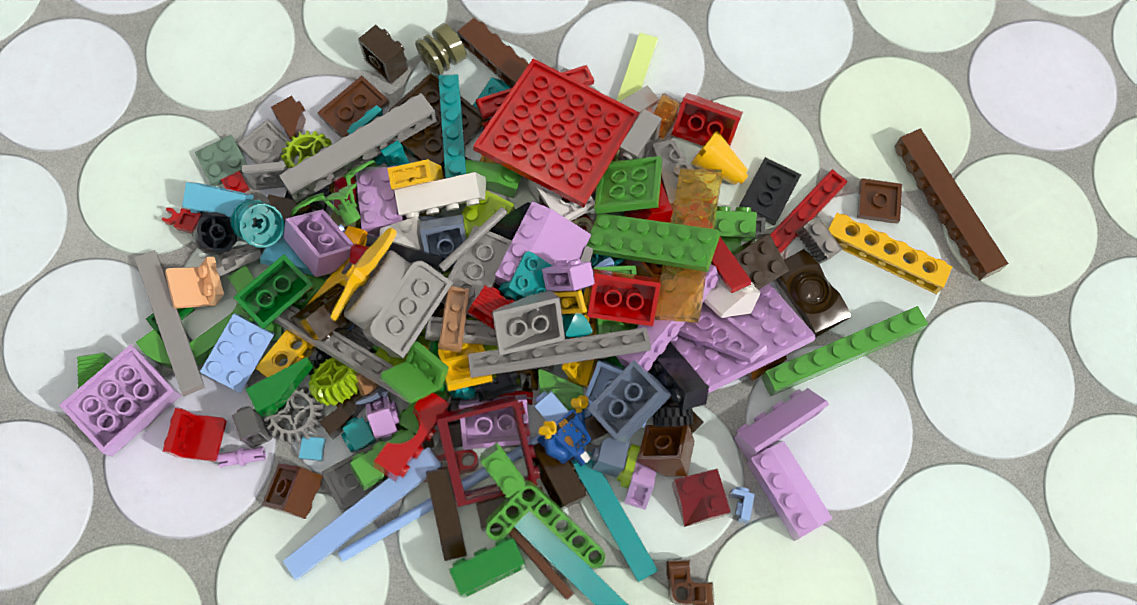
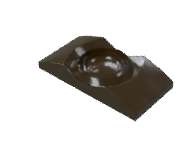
(812, 293)

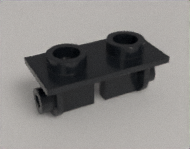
(507, 383)

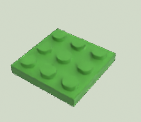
(629, 185)

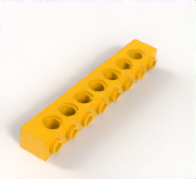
(284, 346)

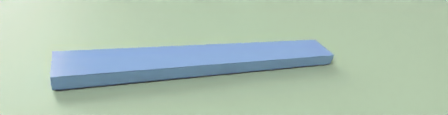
(359, 516)

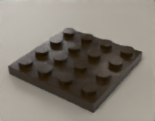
(429, 141)

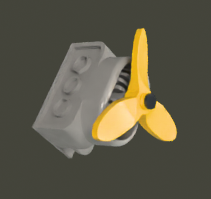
(390, 296)

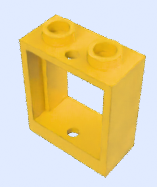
(414, 174)

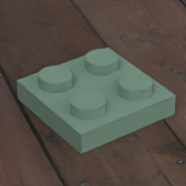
(221, 159)

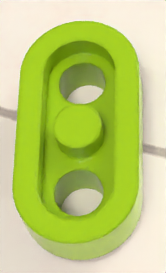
(626, 475)

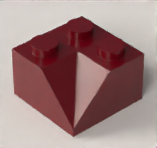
(701, 497)

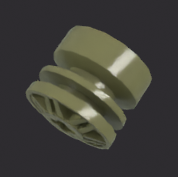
(441, 49)

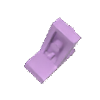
(640, 486)

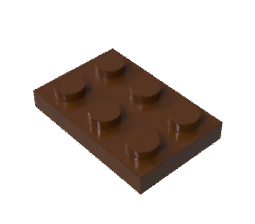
(351, 105)

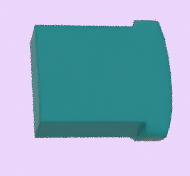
(576, 325)

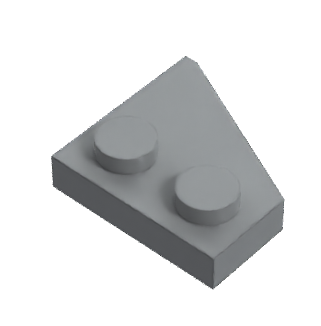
(237, 258)

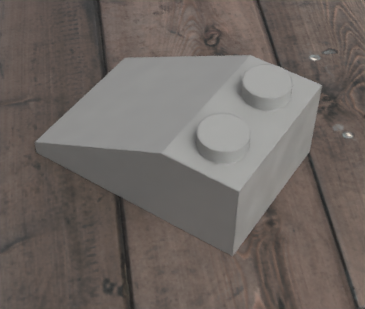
(528, 323)

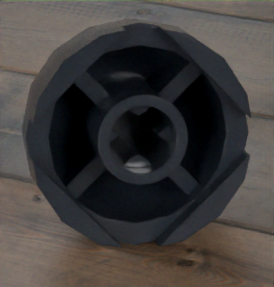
(214, 234)

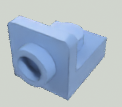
(744, 507)

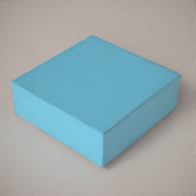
(312, 449)

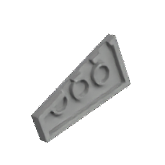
(672, 162)

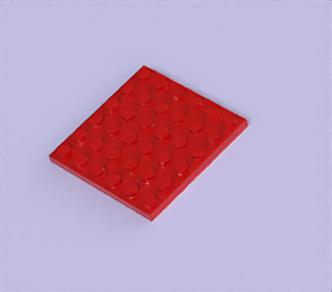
(556, 132)

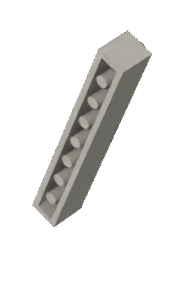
(357, 148)

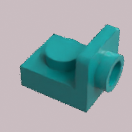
(394, 155)

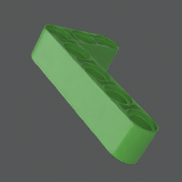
(549, 519)

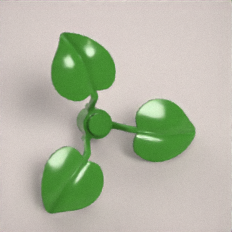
(346, 209)

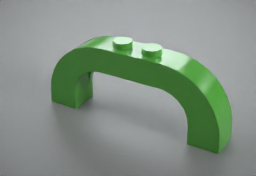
(202, 346)

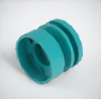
(268, 227)

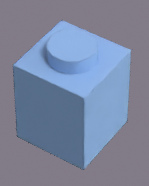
(550, 406)

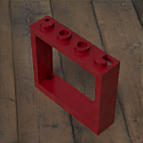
(490, 491)

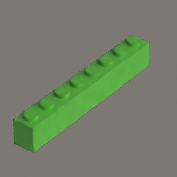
(844, 351)

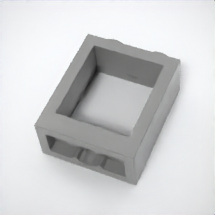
(640, 137)

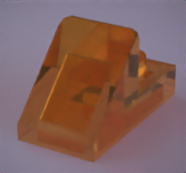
(667, 110)

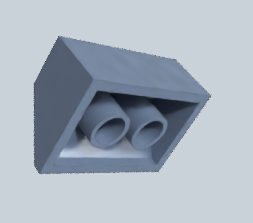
(629, 402)

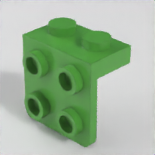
(735, 223)
(418, 375)

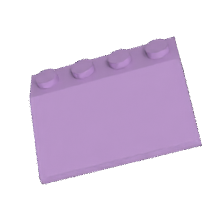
(546, 236)
(120, 401)

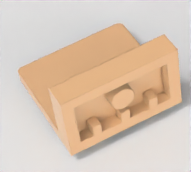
(195, 285)

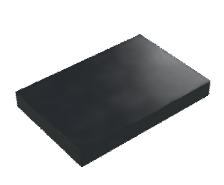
(770, 190)

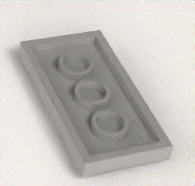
(479, 265)

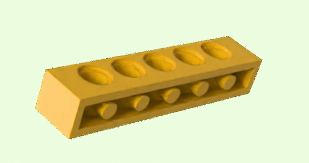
(893, 263)

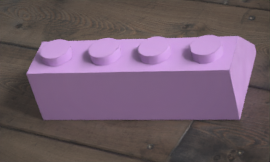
(780, 422)
(789, 490)

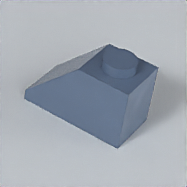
(610, 456)

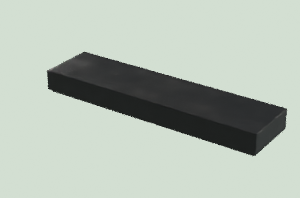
(409, 253)

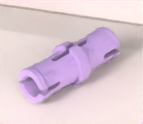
(241, 456)

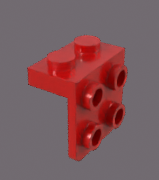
(194, 436)

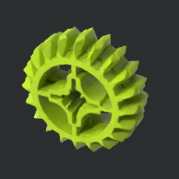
(304, 146)
(333, 382)

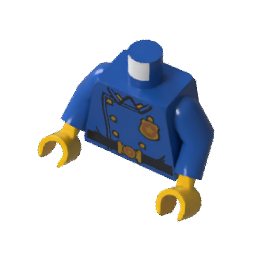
(568, 435)

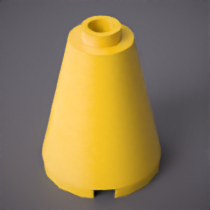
(719, 156)

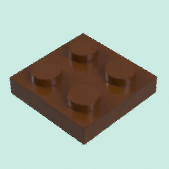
(879, 201)

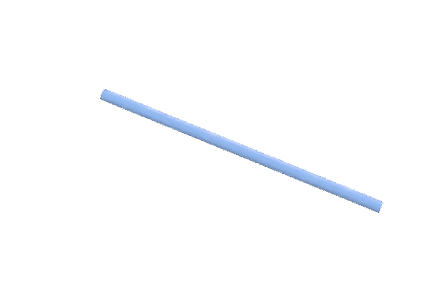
(425, 506)

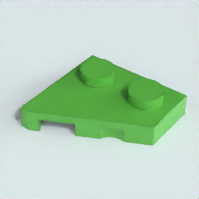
(562, 388)

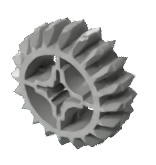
(298, 431)

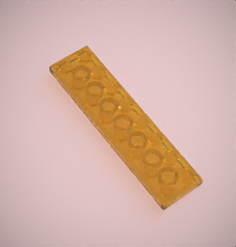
(694, 206)

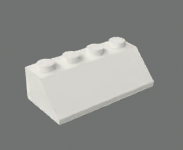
(441, 194)

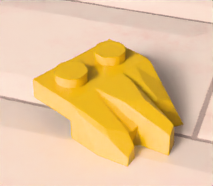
(459, 369)

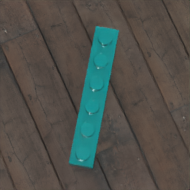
(452, 125)

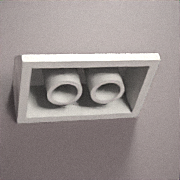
(732, 304)

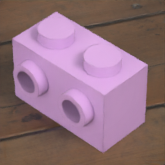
(568, 275)
(382, 417)

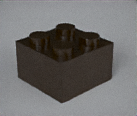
(383, 53)
(761, 260)

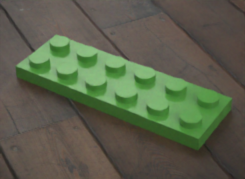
(653, 241)

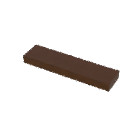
(541, 564)

